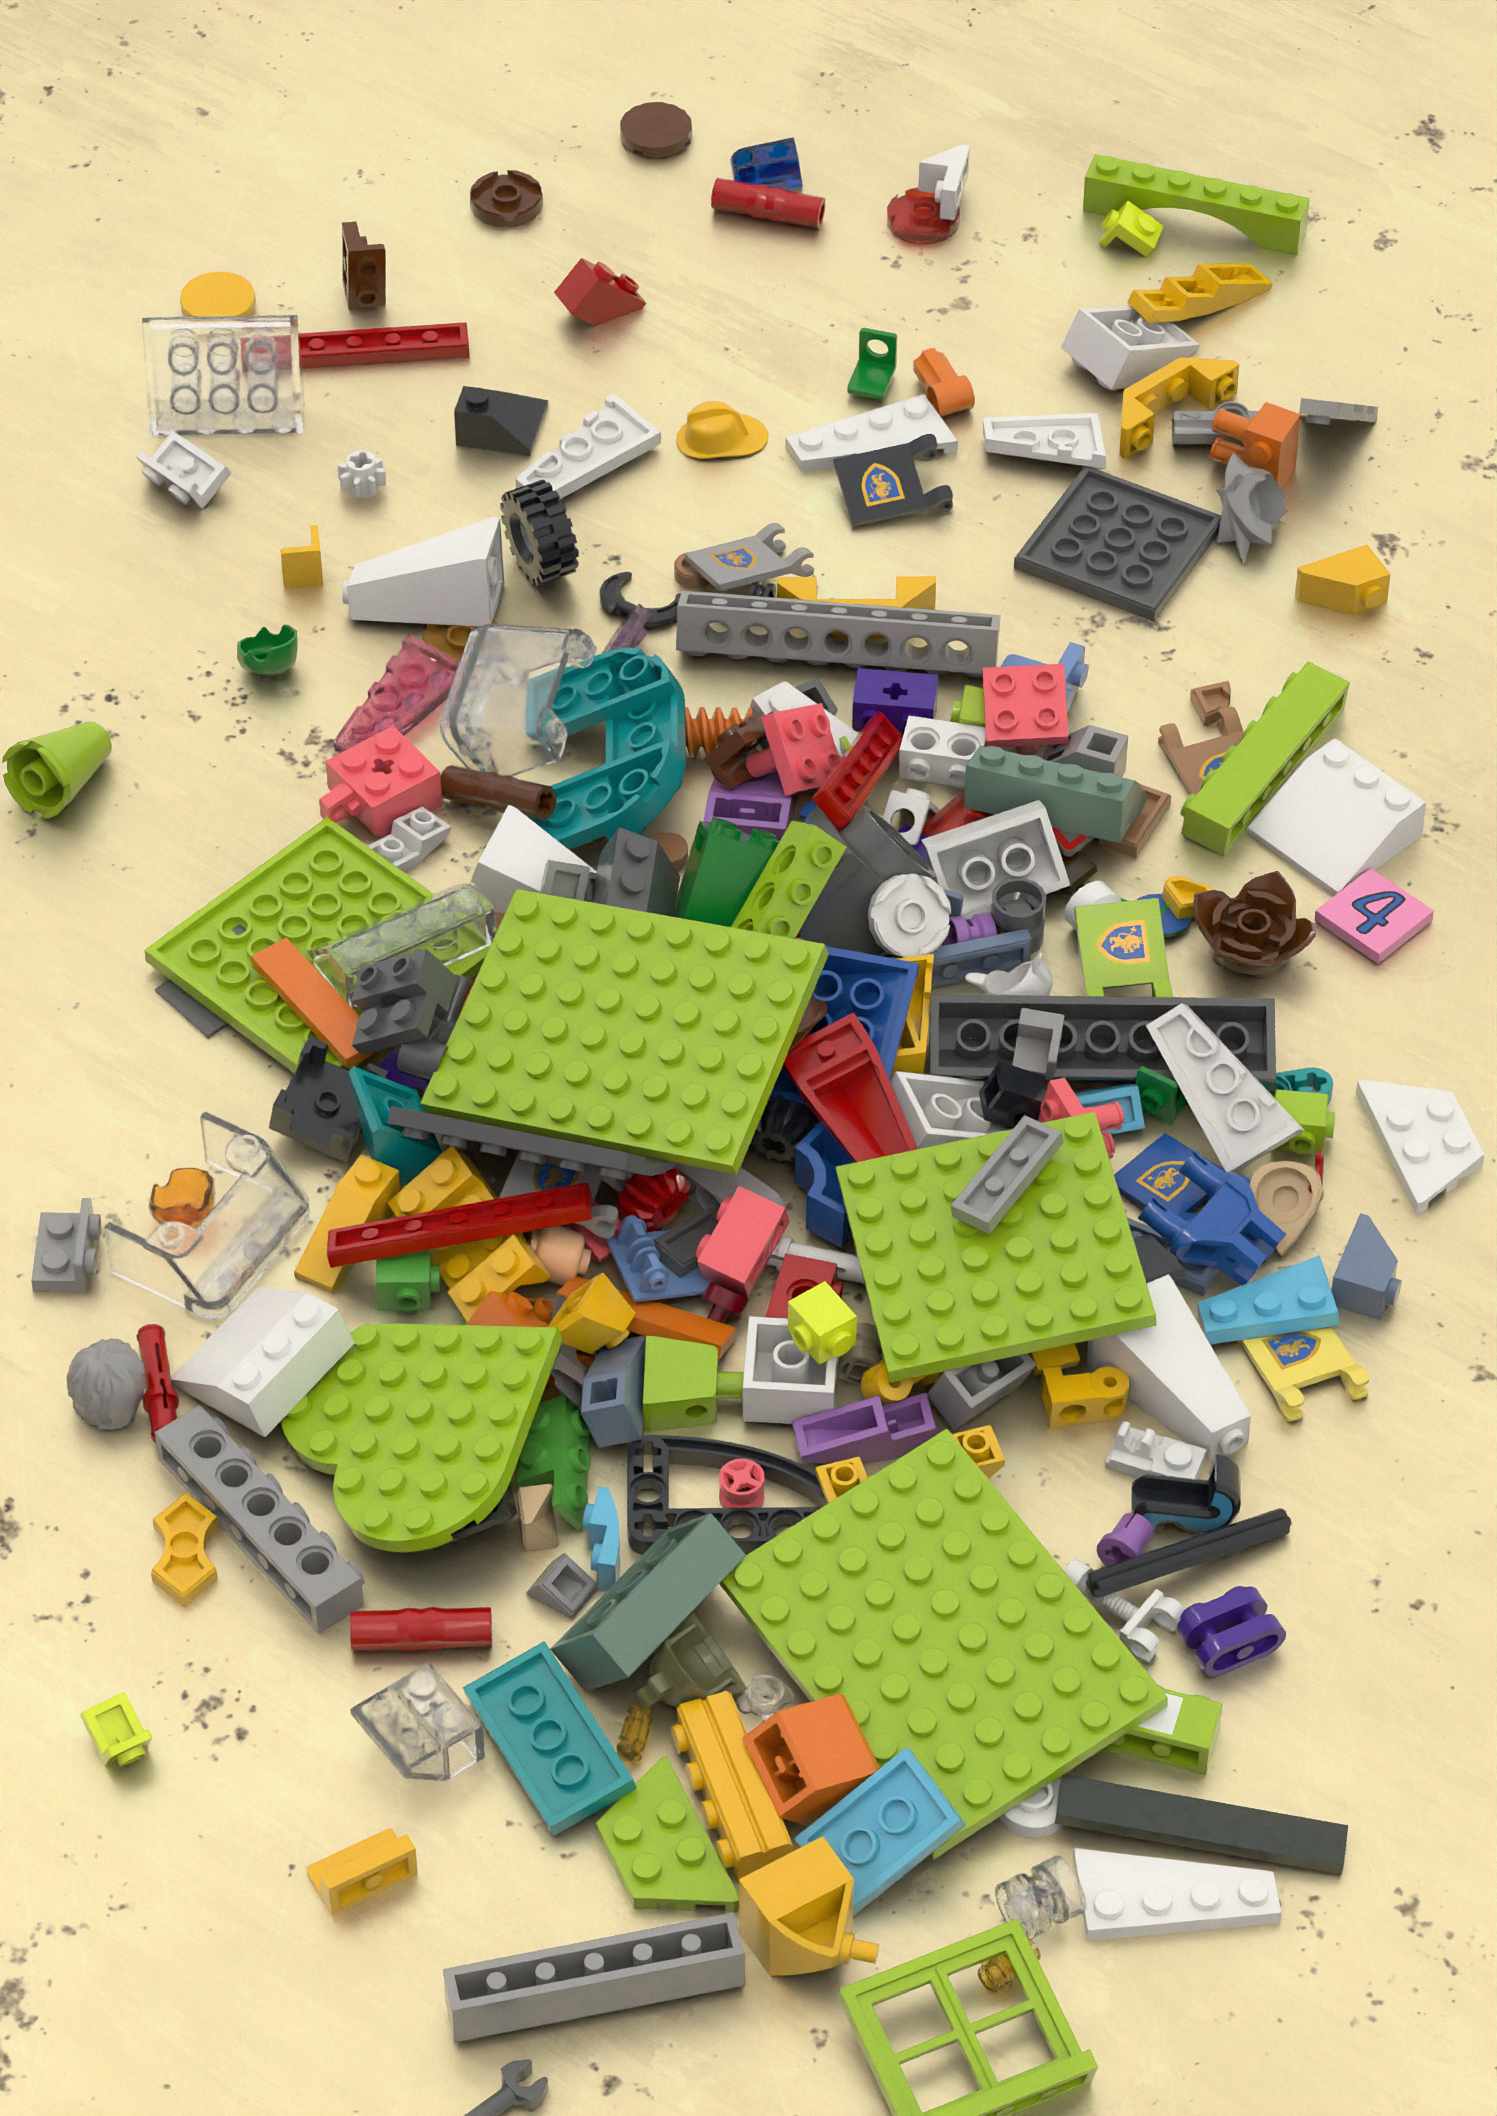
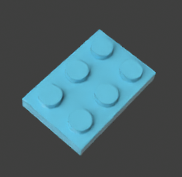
(886, 1826)

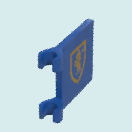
(1157, 1174)

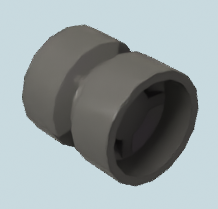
(1018, 906)

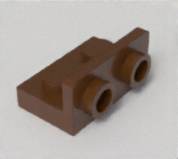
(362, 269)

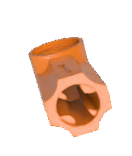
(943, 386)

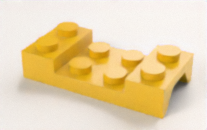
(474, 1266)

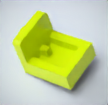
(1132, 227)
(116, 1730)

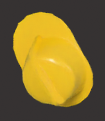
(720, 431)

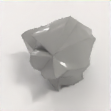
(1250, 506)

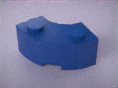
(816, 1173)

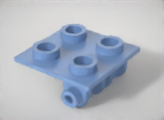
(641, 1269)

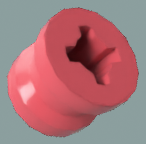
(737, 1476)

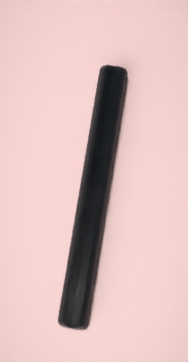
(1188, 1553)

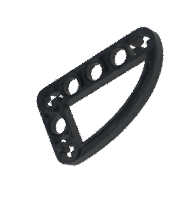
(711, 1454)

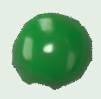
(268, 652)

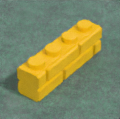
(730, 1783)

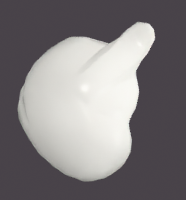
(1026, 979)

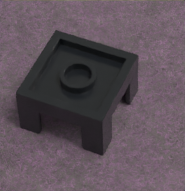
(320, 1104)

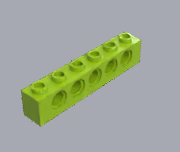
(790, 881)

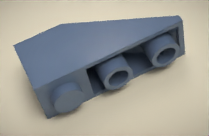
(615, 1393)

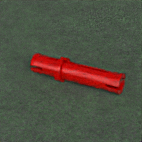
(160, 1398)

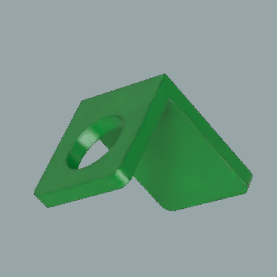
(874, 370)
(1159, 1095)

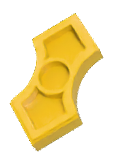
(184, 1567)

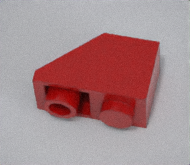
(598, 294)

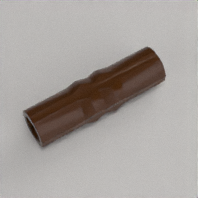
(497, 791)

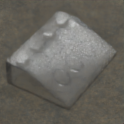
(223, 375)

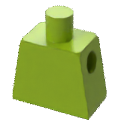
(684, 1384)

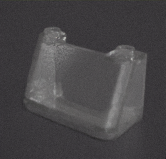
(505, 693)

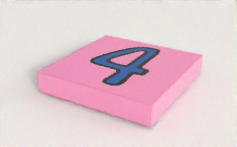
(1374, 915)

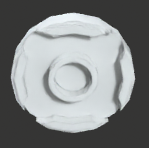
(909, 915)

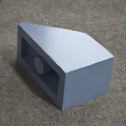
(1366, 1272)

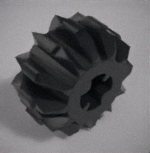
(782, 1128)

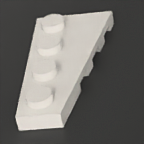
(868, 432)
(596, 448)
(1223, 1094)
(1167, 1896)

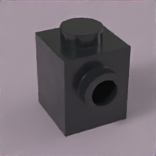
(1011, 1094)

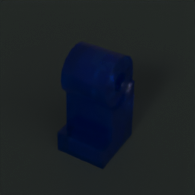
(768, 163)

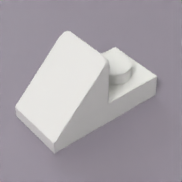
(946, 177)

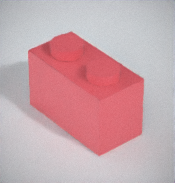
(742, 1240)

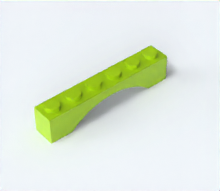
(1266, 216)

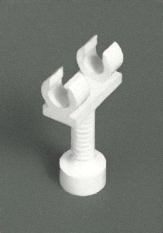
(1134, 1636)

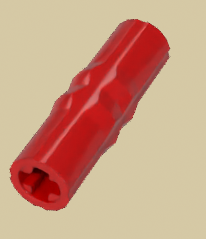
(768, 203)
(421, 1629)

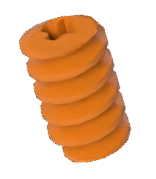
(705, 731)

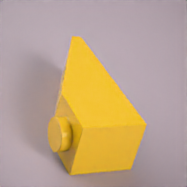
(356, 1200)

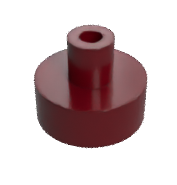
(724, 1301)

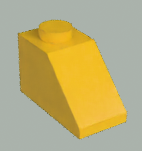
(1344, 581)
(594, 1316)

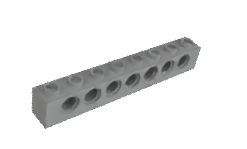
(820, 618)

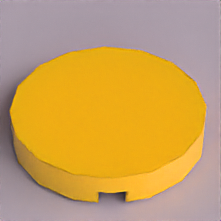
(218, 296)

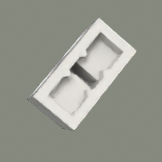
(938, 750)

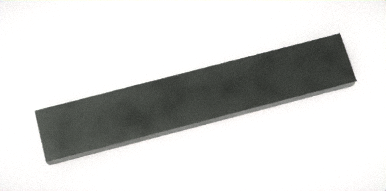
(1201, 1824)

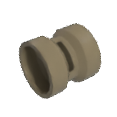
(860, 1356)

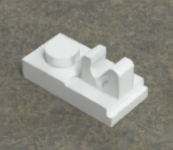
(1146, 1453)

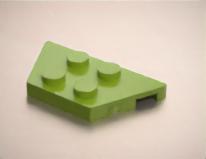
(663, 1847)

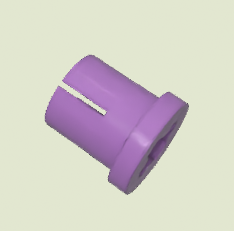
(1126, 1540)

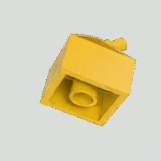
(801, 1913)

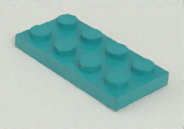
(549, 1738)

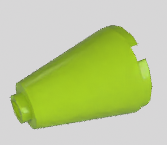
(55, 766)

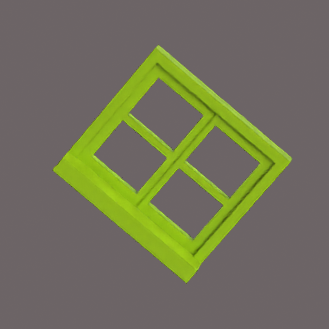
(1004, 2098)

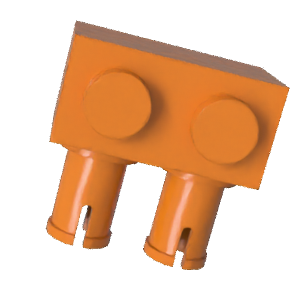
(1267, 439)

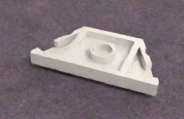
(1422, 1137)

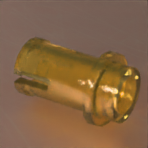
(997, 1974)

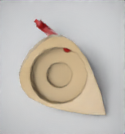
(1289, 1195)

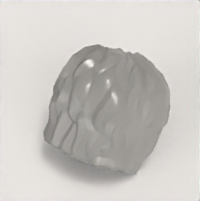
(106, 1383)

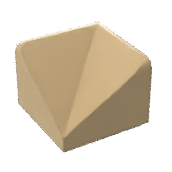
(537, 1517)

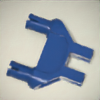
(1226, 1229)

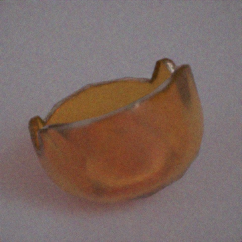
(185, 1197)

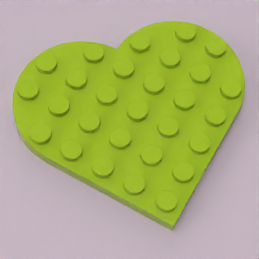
(423, 1425)

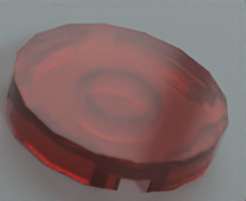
(917, 218)

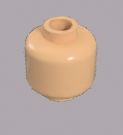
(561, 1252)

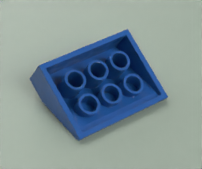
(873, 989)

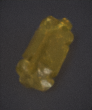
(634, 1733)

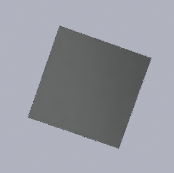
(1119, 543)

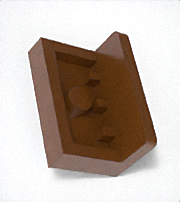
(737, 743)

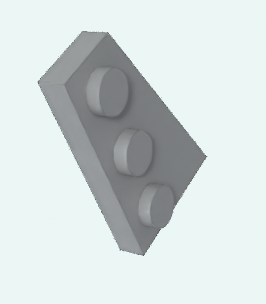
(1321, 411)

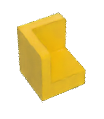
(303, 564)

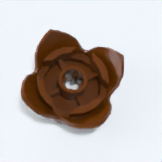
(1255, 928)

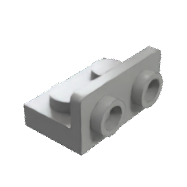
(65, 1250)

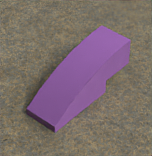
(866, 1430)

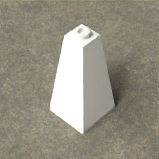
(435, 581)
(517, 859)
(1177, 1375)

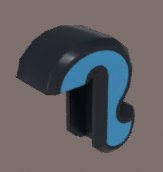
(1190, 1502)

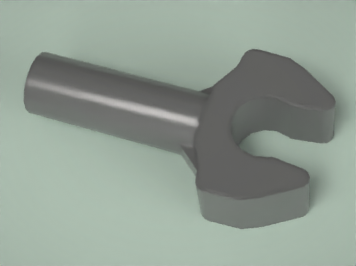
(512, 2093)

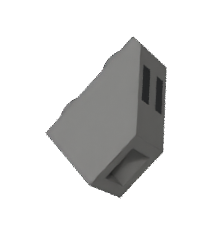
(1092, 750)

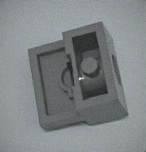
(400, 1000)

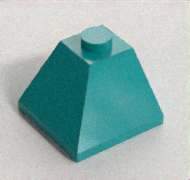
(383, 1140)

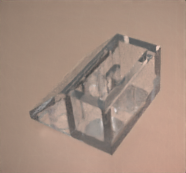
(422, 1726)

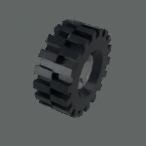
(539, 532)

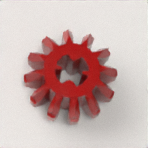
(654, 1198)

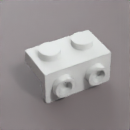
(185, 470)

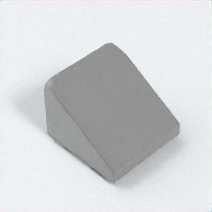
(562, 1586)

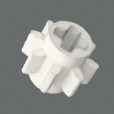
(361, 474)

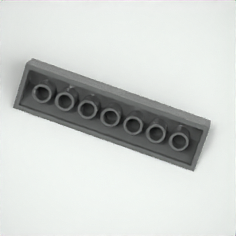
(1099, 1034)

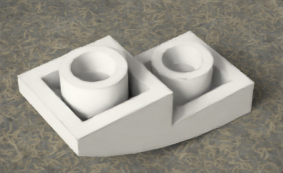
(412, 838)

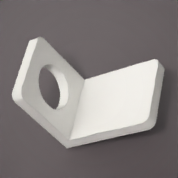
(917, 803)

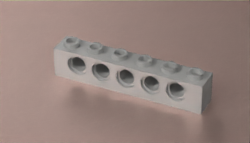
(261, 1518)

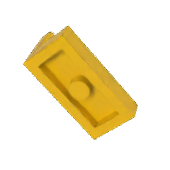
(363, 1870)

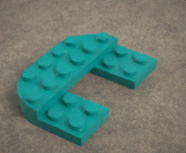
(642, 752)

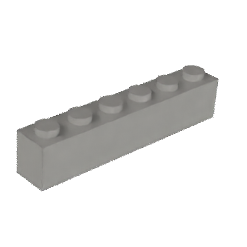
(594, 1977)

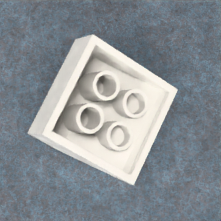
(1339, 818)
(266, 1357)

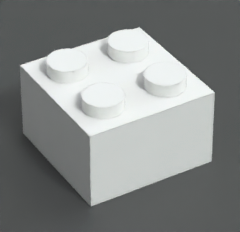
(780, 1378)

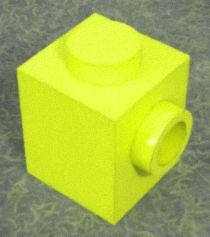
(822, 1323)

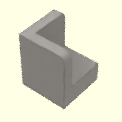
(1038, 1041)

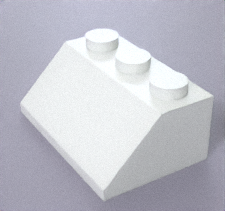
(995, 849)

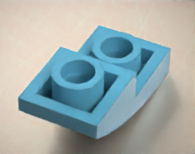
(603, 1526)

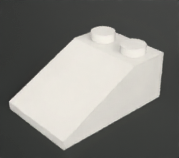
(1123, 346)
(941, 1108)

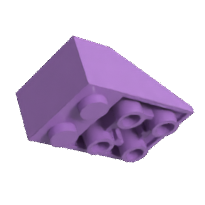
(753, 805)

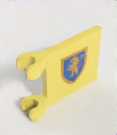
(1301, 1360)

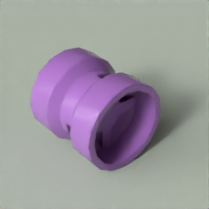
(964, 930)

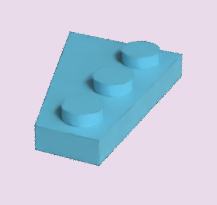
(1272, 1305)

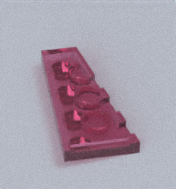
(404, 696)

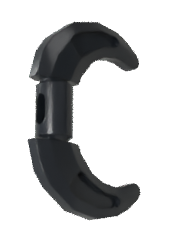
(614, 602)

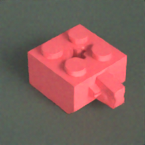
(380, 782)

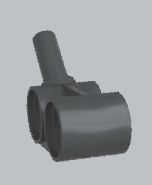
(423, 1056)

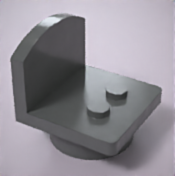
(871, 857)

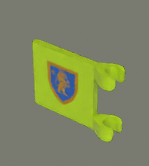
(1122, 946)

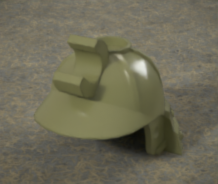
(689, 1668)

